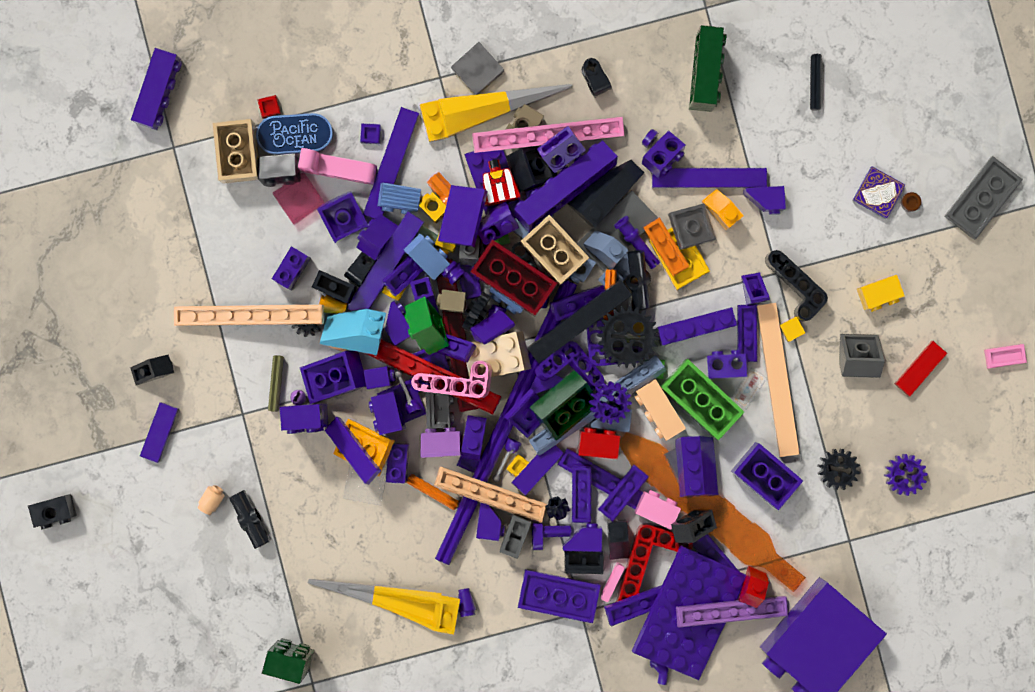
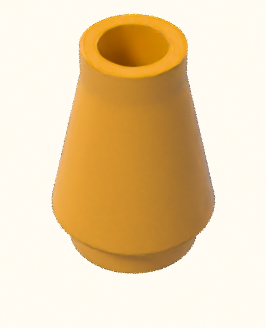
(332, 305)

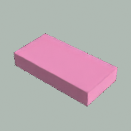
(1005, 356)
(612, 582)

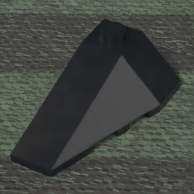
(605, 193)

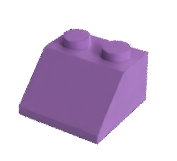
(440, 443)

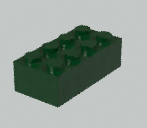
(706, 68)

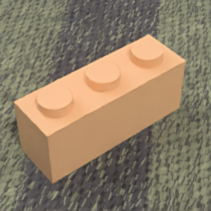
(659, 410)

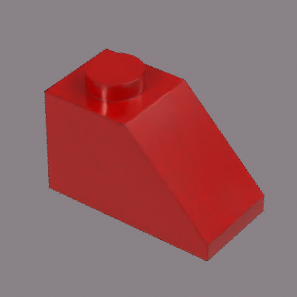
(754, 587)

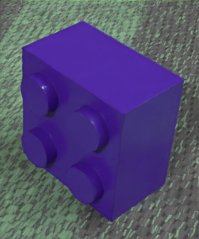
(387, 413)

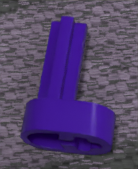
(540, 532)

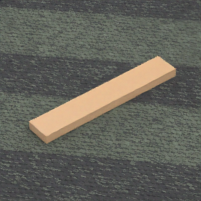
(490, 494)

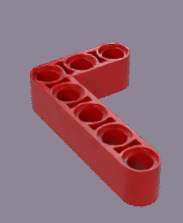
(653, 539)

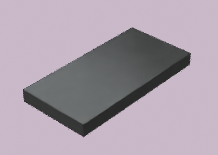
(983, 197)
(629, 206)

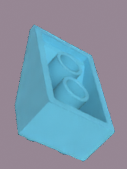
(355, 330)

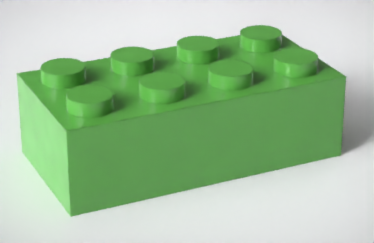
(702, 399)

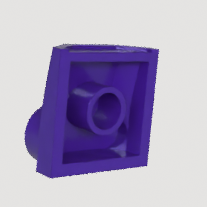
(342, 216)

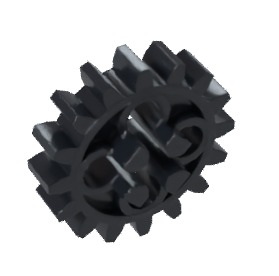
(476, 311)
(832, 459)

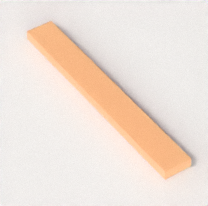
(248, 315)
(777, 380)

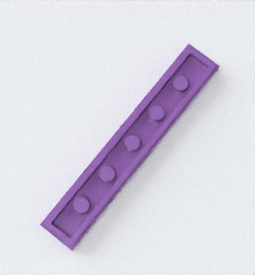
(730, 612)

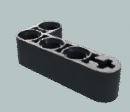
(793, 282)

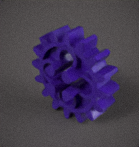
(600, 406)
(909, 464)

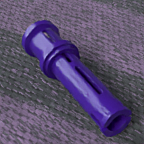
(632, 235)

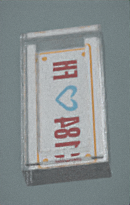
(749, 388)

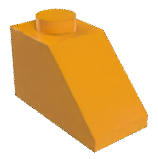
(722, 209)

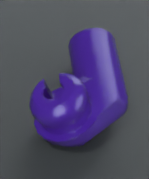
(663, 672)

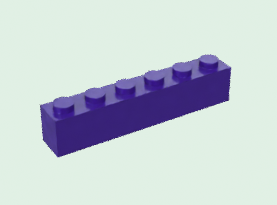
(565, 185)

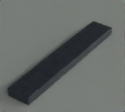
(579, 321)

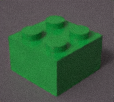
(426, 326)

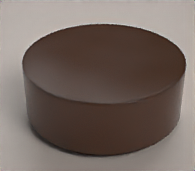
(911, 202)

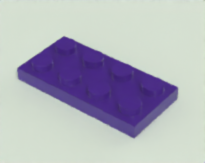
(479, 165)
(559, 596)

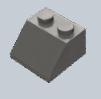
(861, 355)

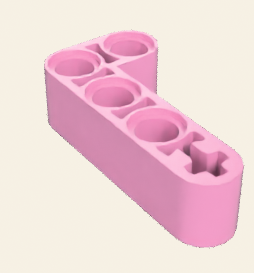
(336, 167)
(451, 382)

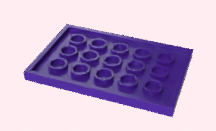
(690, 581)

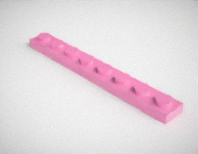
(541, 134)

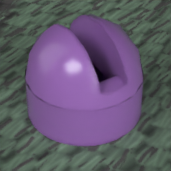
(302, 398)

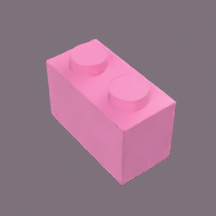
(657, 509)

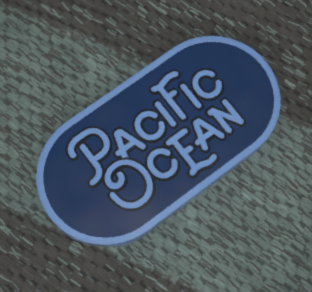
(292, 132)

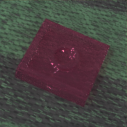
(298, 199)

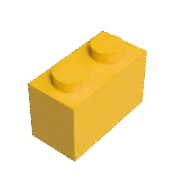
(881, 292)

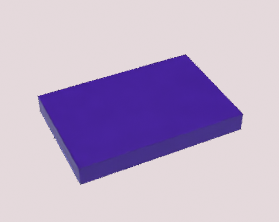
(462, 216)

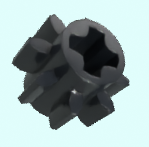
(557, 508)

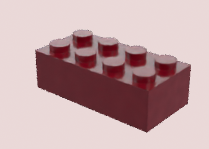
(513, 278)

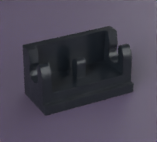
(583, 562)

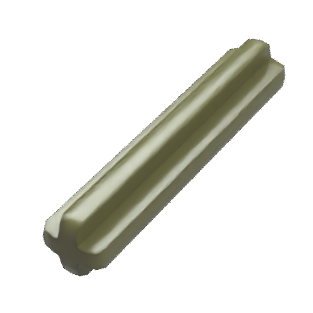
(275, 383)

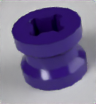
(453, 273)

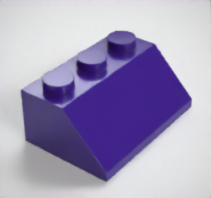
(696, 466)

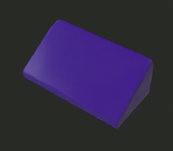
(492, 327)

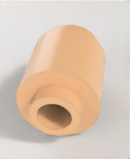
(211, 499)

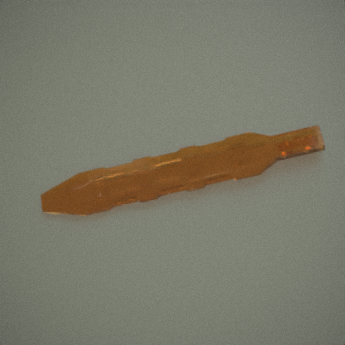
(733, 529)

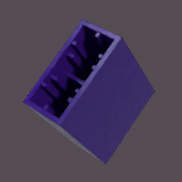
(821, 640)

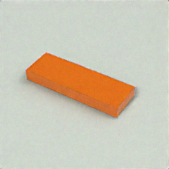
(666, 247)

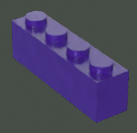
(156, 89)
(696, 326)

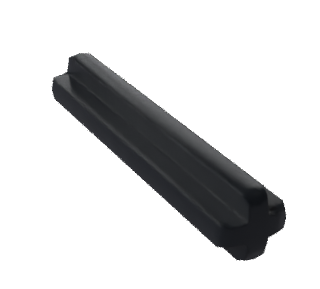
(815, 81)

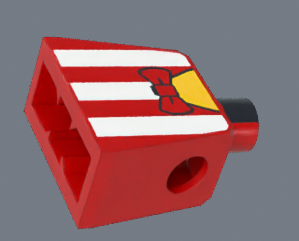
(499, 185)

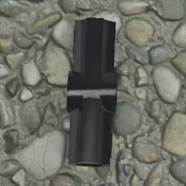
(638, 279)
(249, 519)

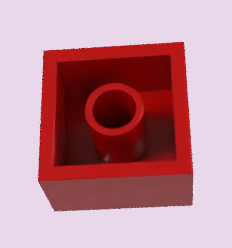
(598, 444)

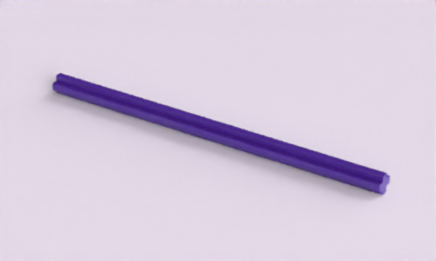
(497, 439)

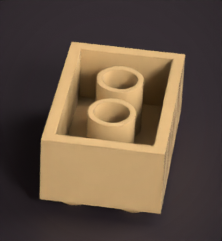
(236, 151)
(554, 250)
(504, 354)

